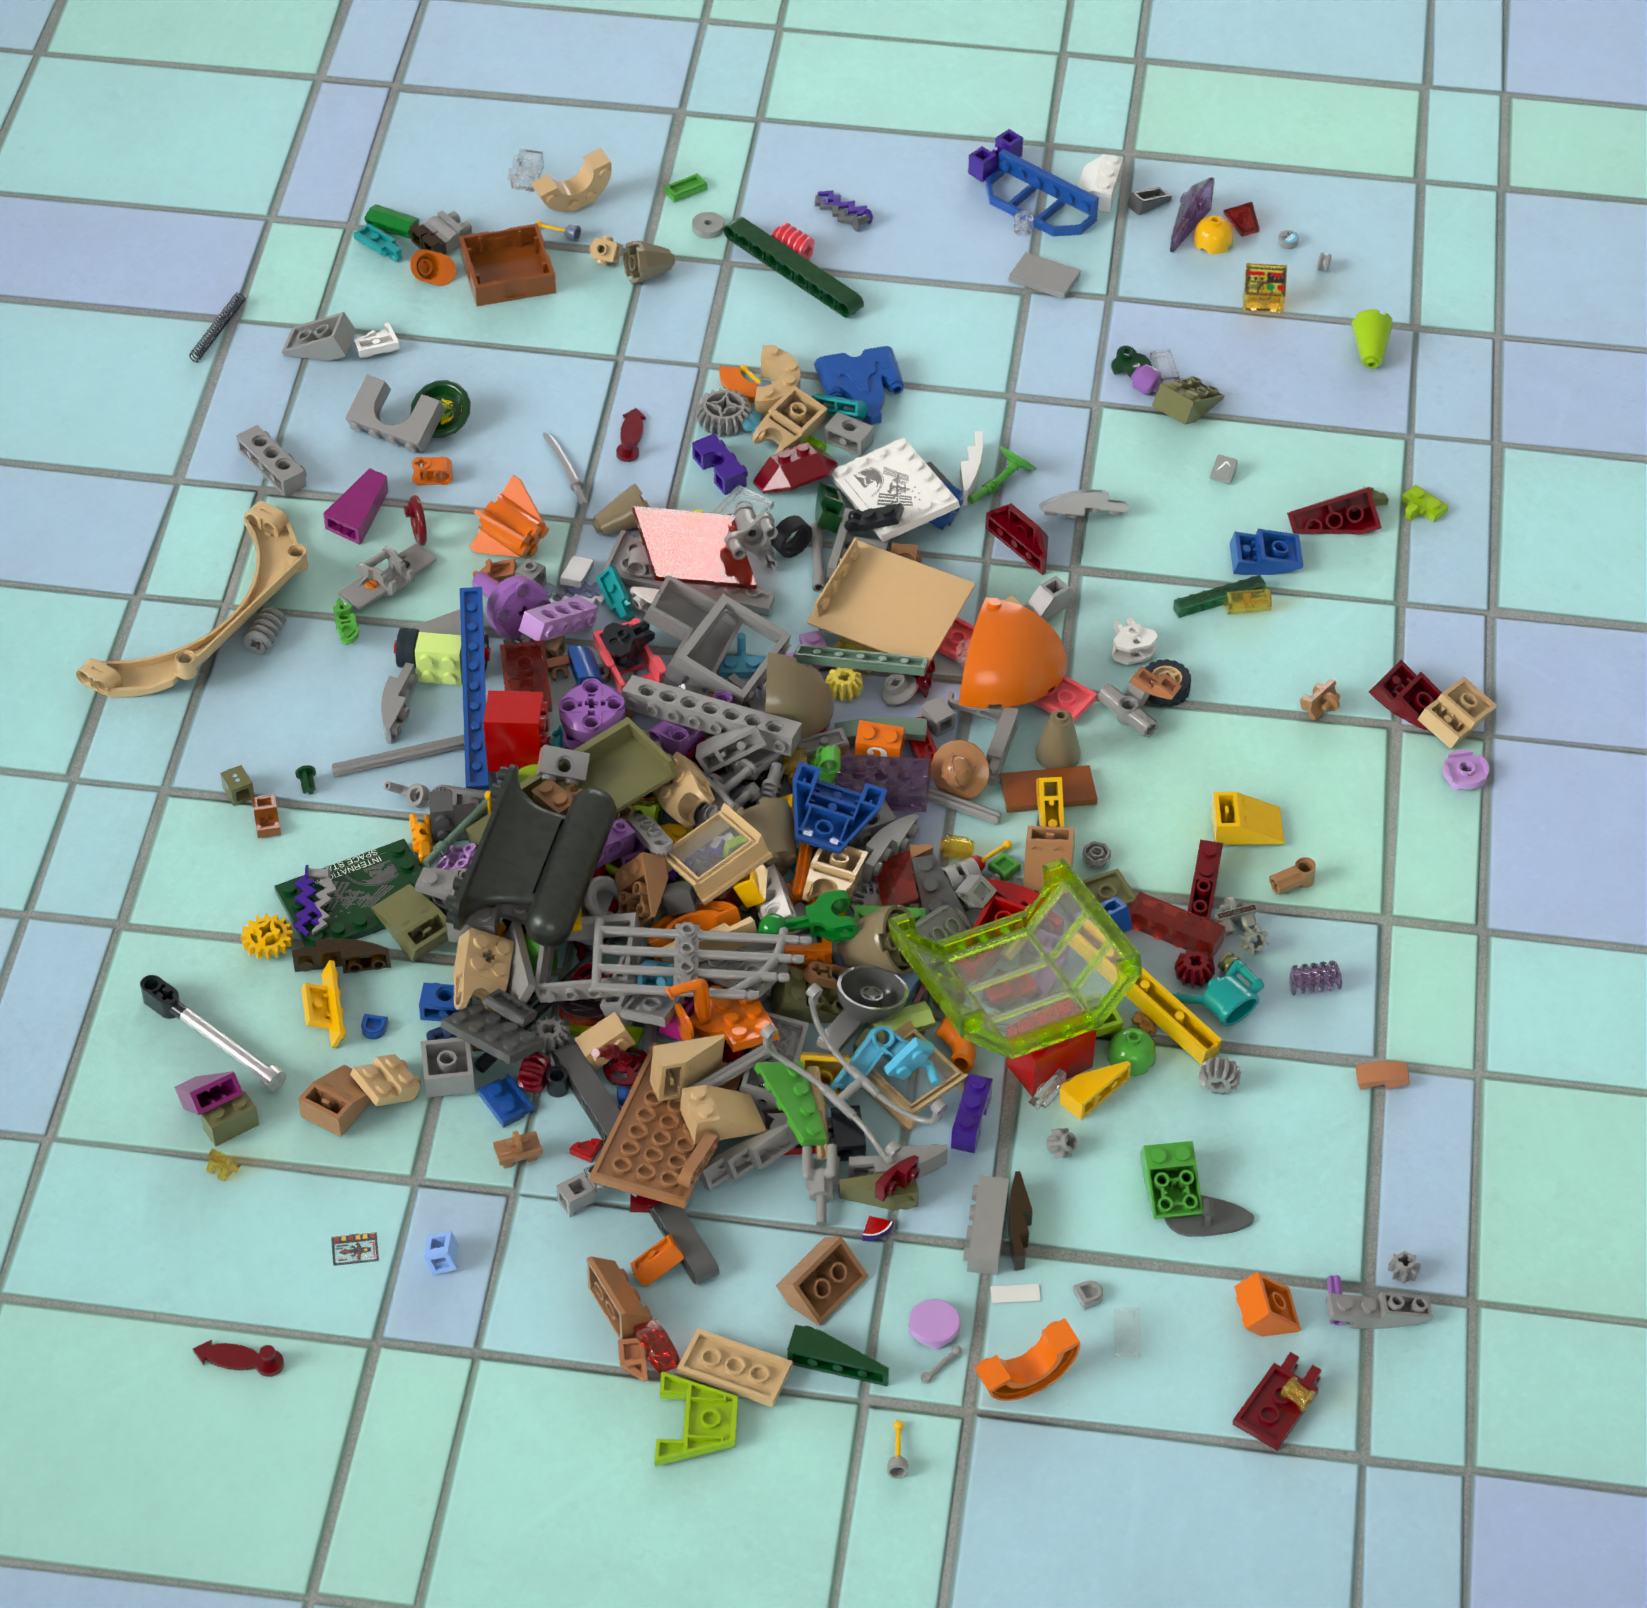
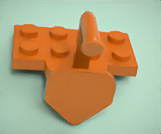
(735, 1018)

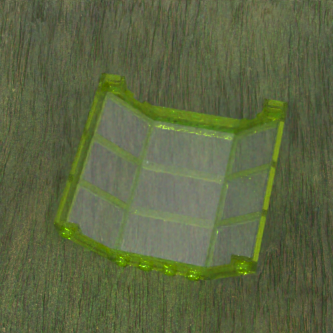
(1029, 973)

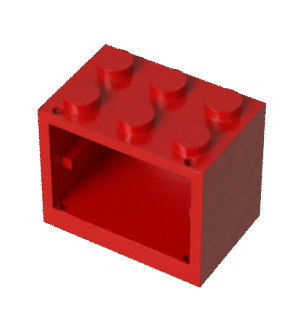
(515, 728)
(1070, 1055)

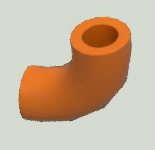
(962, 1050)

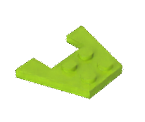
(708, 1420)

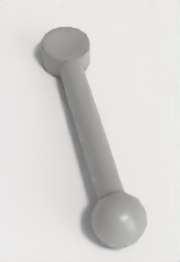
(926, 1376)

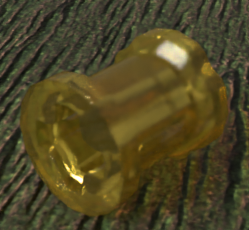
(1298, 1393)

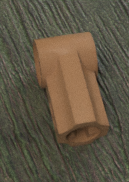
(1299, 875)

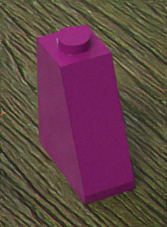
(208, 1091)

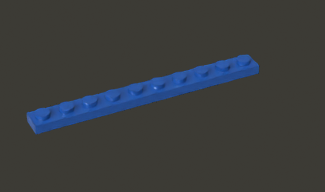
(473, 687)

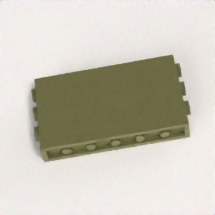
(621, 763)

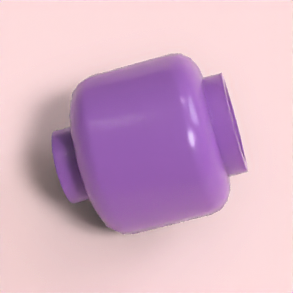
(1146, 379)

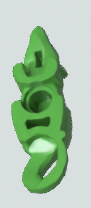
(345, 622)

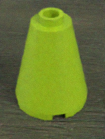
(1372, 336)

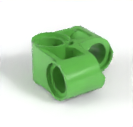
(829, 760)

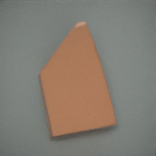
(499, 570)
(633, 1357)

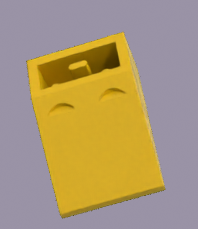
(1245, 820)

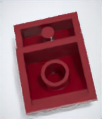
(1405, 693)

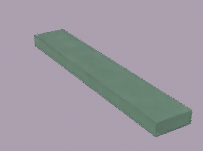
(861, 660)

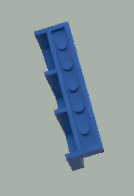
(1048, 183)

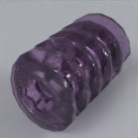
(1314, 976)

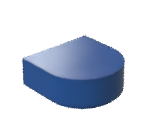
(374, 1026)

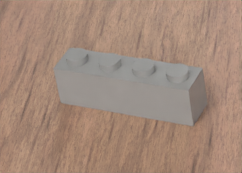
(987, 1226)

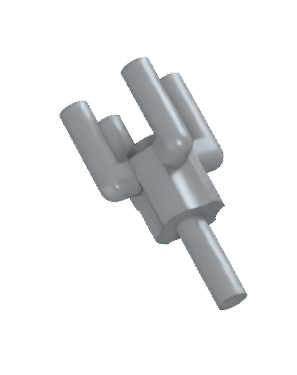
(821, 1180)

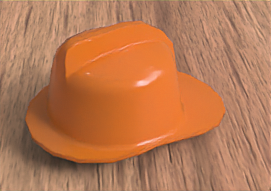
(432, 267)

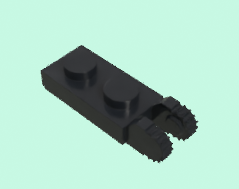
(874, 518)

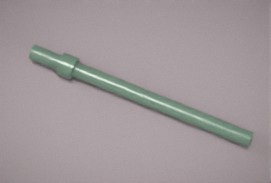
(442, 847)

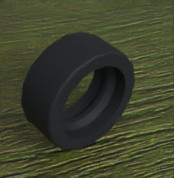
(798, 542)

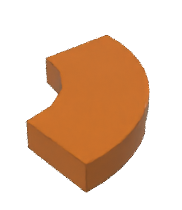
(732, 378)

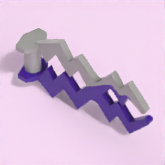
(304, 884)

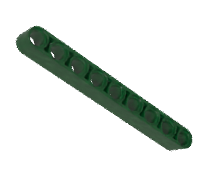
(793, 267)

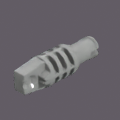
(771, 786)

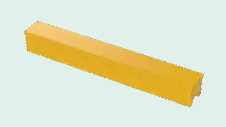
(1174, 1018)

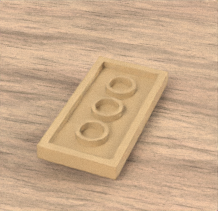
(734, 1367)

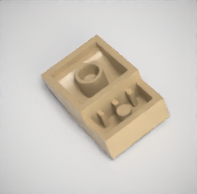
(1457, 712)

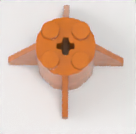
(510, 524)

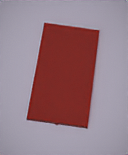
(897, 880)

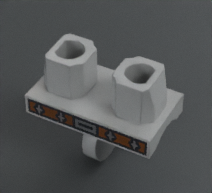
(1234, 912)

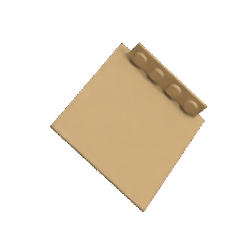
(889, 602)

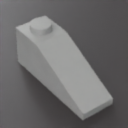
(728, 747)

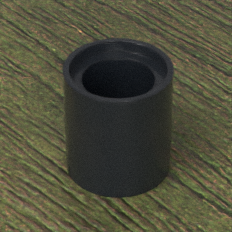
(557, 1081)

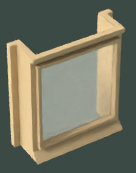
(718, 854)
(916, 1090)

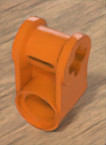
(434, 470)

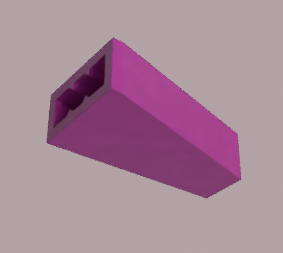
(357, 507)

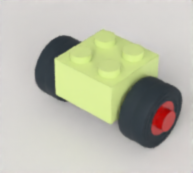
(433, 655)

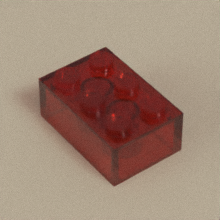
(526, 668)

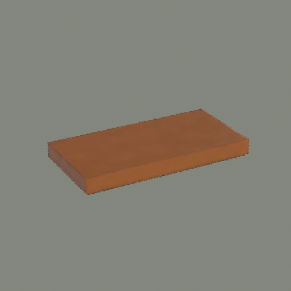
(1021, 794)

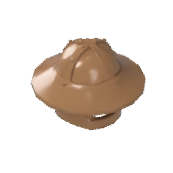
(960, 769)

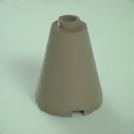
(619, 513)
(1058, 742)

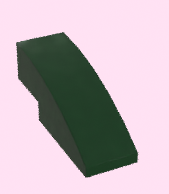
(828, 508)

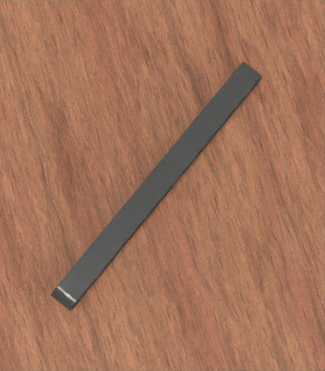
(603, 1113)

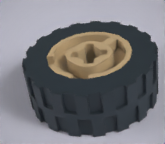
(1177, 673)

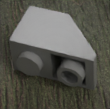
(1050, 598)

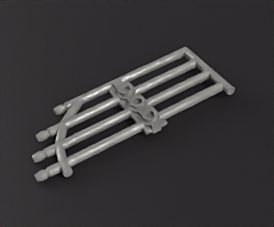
(687, 956)

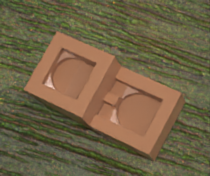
(1161, 687)
(1386, 1073)

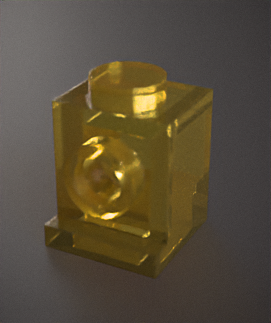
(792, 762)

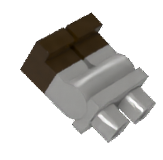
(440, 232)

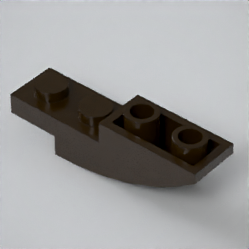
(348, 953)

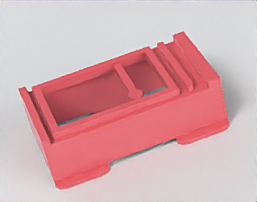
(651, 662)

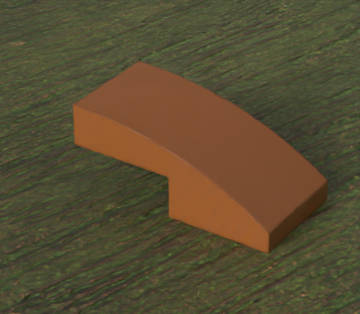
(266, 816)

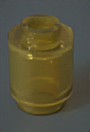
(957, 847)

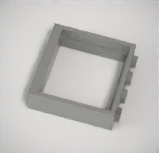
(713, 681)
(581, 989)

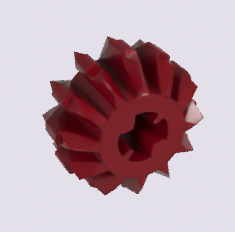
(1194, 968)
(533, 1072)

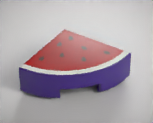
(876, 1228)

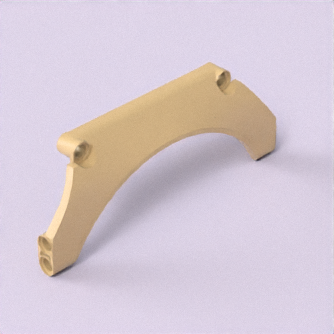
(277, 562)

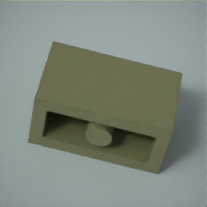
(230, 1119)

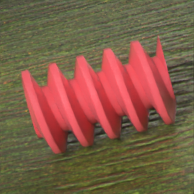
(794, 240)

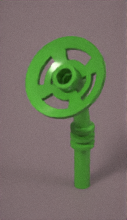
(1015, 462)

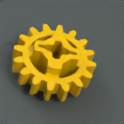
(269, 936)

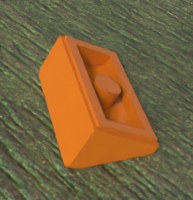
(657, 1260)

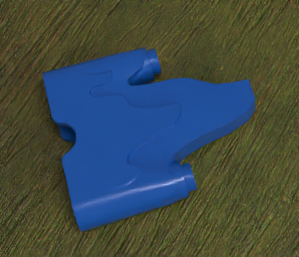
(861, 378)

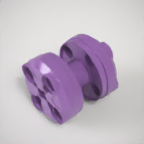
(589, 711)

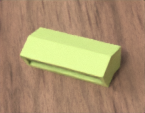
(919, 1014)

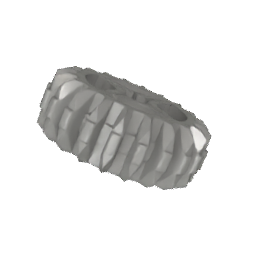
(723, 411)

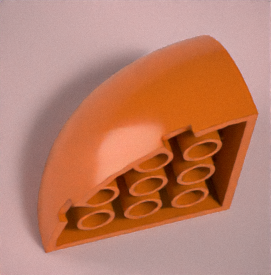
(1011, 657)

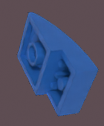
(1265, 552)

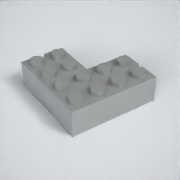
(679, 612)

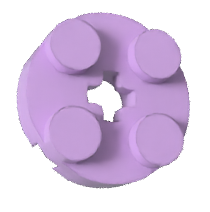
(1464, 780)

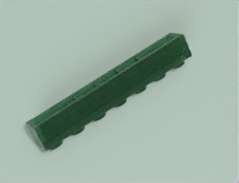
(1214, 597)

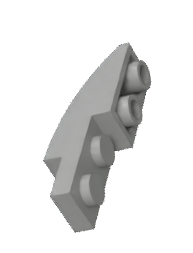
(1075, 502)
(395, 699)
(887, 843)
(930, 1159)
(1379, 1312)

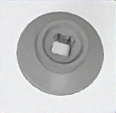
(898, 688)

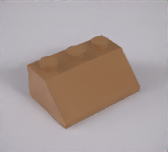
(822, 1279)
(616, 1297)

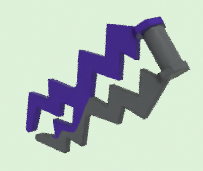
(863, 211)

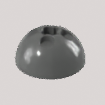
(871, 993)

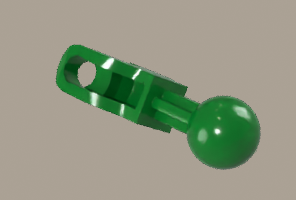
(819, 918)

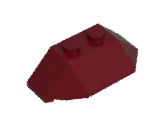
(794, 468)
(1019, 535)

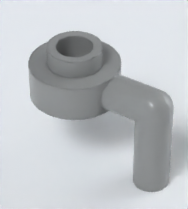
(415, 794)

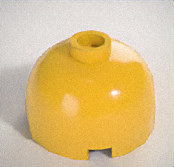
(1213, 235)

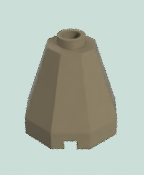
(646, 261)

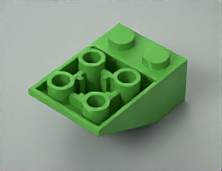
(1171, 1179)

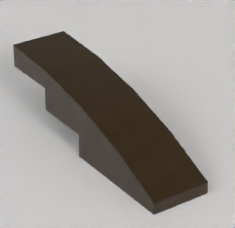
(1019, 1218)

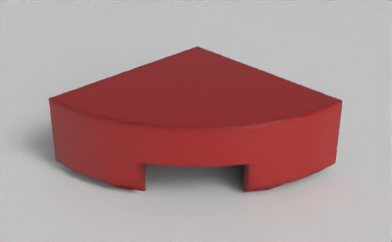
(587, 1150)

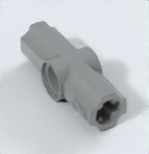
(1127, 710)

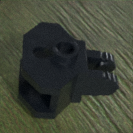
(626, 642)

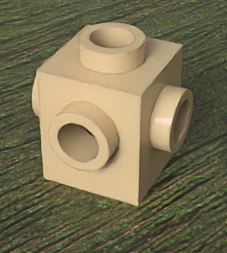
(605, 250)

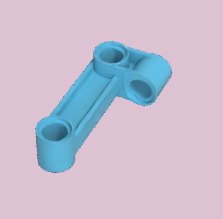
(868, 1055)

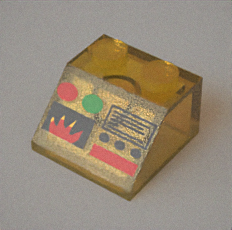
(1264, 287)

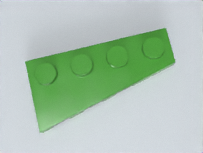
(795, 1100)

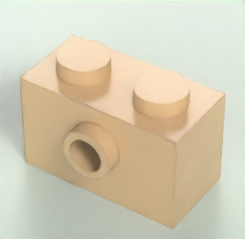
(605, 1032)

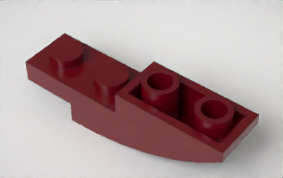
(1205, 878)

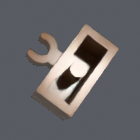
(553, 797)

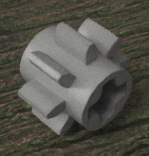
(1255, 945)
(1061, 1143)
(1404, 1267)

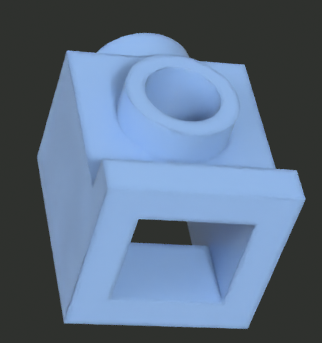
(441, 1252)

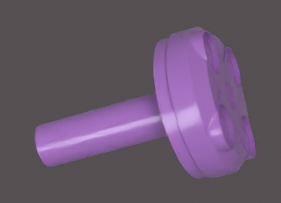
(509, 600)

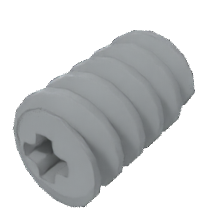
(264, 630)

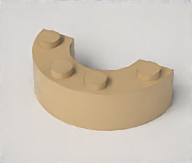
(580, 189)
(784, 373)

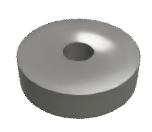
(708, 225)

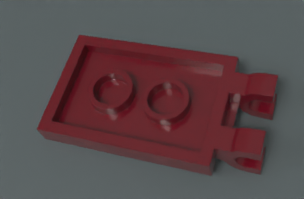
(1266, 1412)

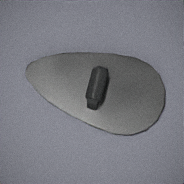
(1217, 1219)

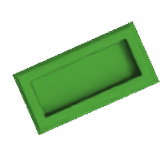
(685, 187)

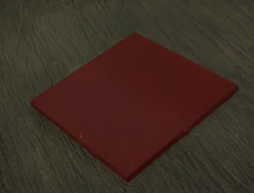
(692, 547)

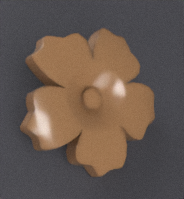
(1144, 1022)

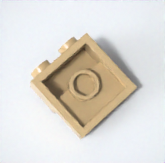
(387, 1080)

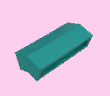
(860, 406)

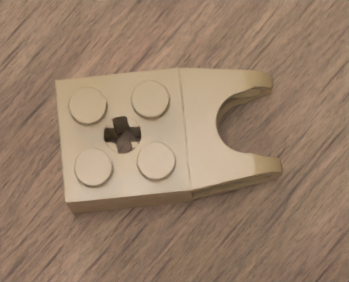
(791, 420)
(685, 791)
(834, 872)
(480, 966)

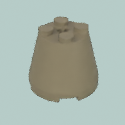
(776, 823)
(873, 943)

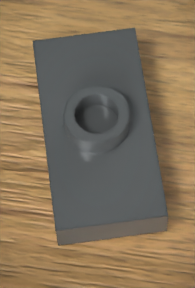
(510, 1007)

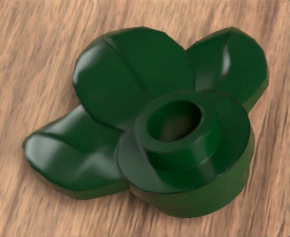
(1129, 362)

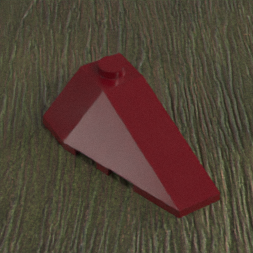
(1342, 514)

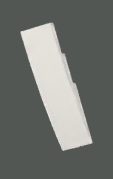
(971, 468)

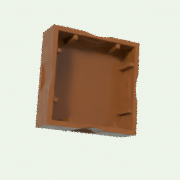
(507, 264)

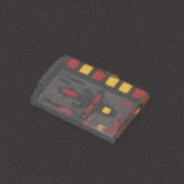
(355, 1248)

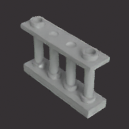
(844, 539)

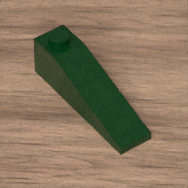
(824, 1353)

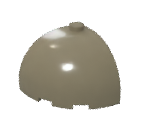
(798, 694)

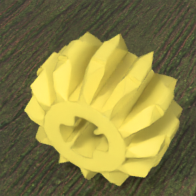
(845, 683)

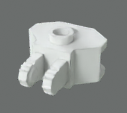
(1133, 641)

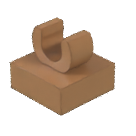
(558, 664)

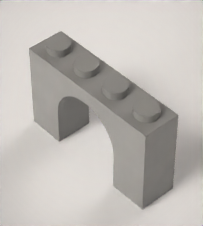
(412, 433)

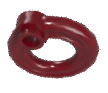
(415, 512)

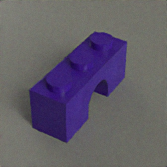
(985, 162)
(727, 470)
(970, 1113)

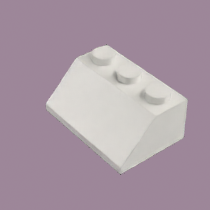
(1102, 179)

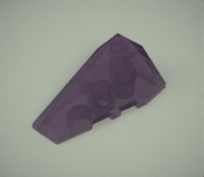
(1193, 208)

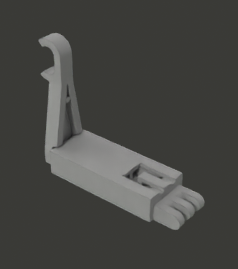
(1003, 737)

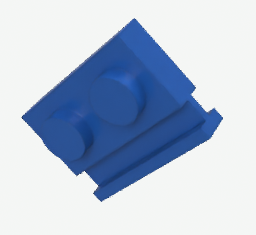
(505, 1100)

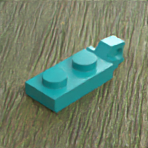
(379, 242)
(615, 593)

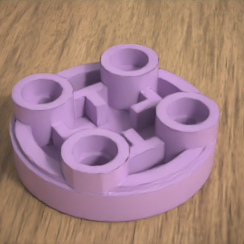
(457, 857)
(934, 1323)

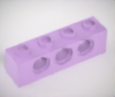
(558, 618)

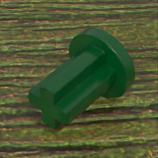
(306, 776)

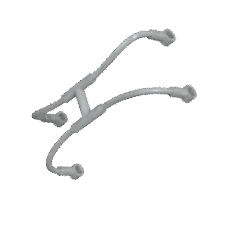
(861, 1080)

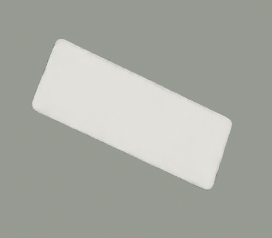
(1015, 1293)

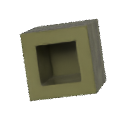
(237, 785)

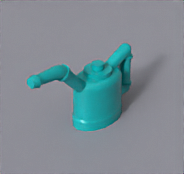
(1228, 996)

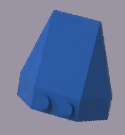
(828, 813)

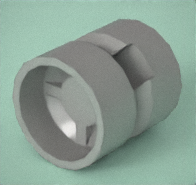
(958, 873)

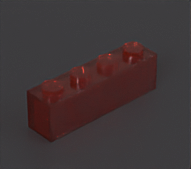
(1175, 925)

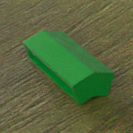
(390, 220)

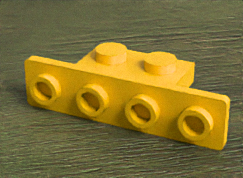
(323, 1005)

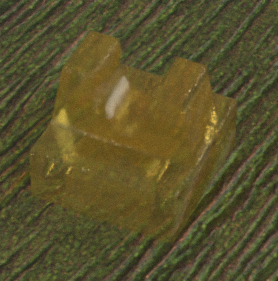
(225, 1163)

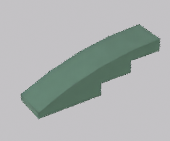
(914, 727)

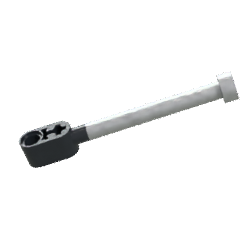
(166, 1002)

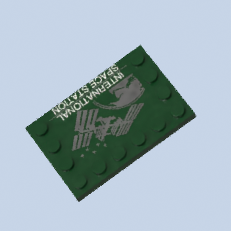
(359, 886)

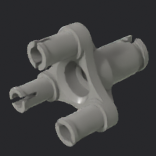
(753, 536)

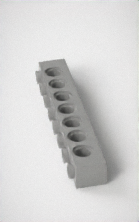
(708, 713)

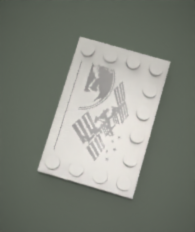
(894, 477)

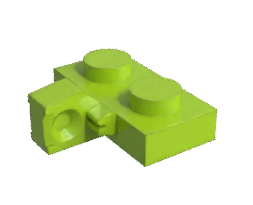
(1422, 503)

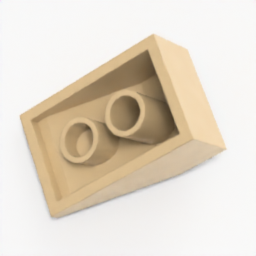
(719, 1112)

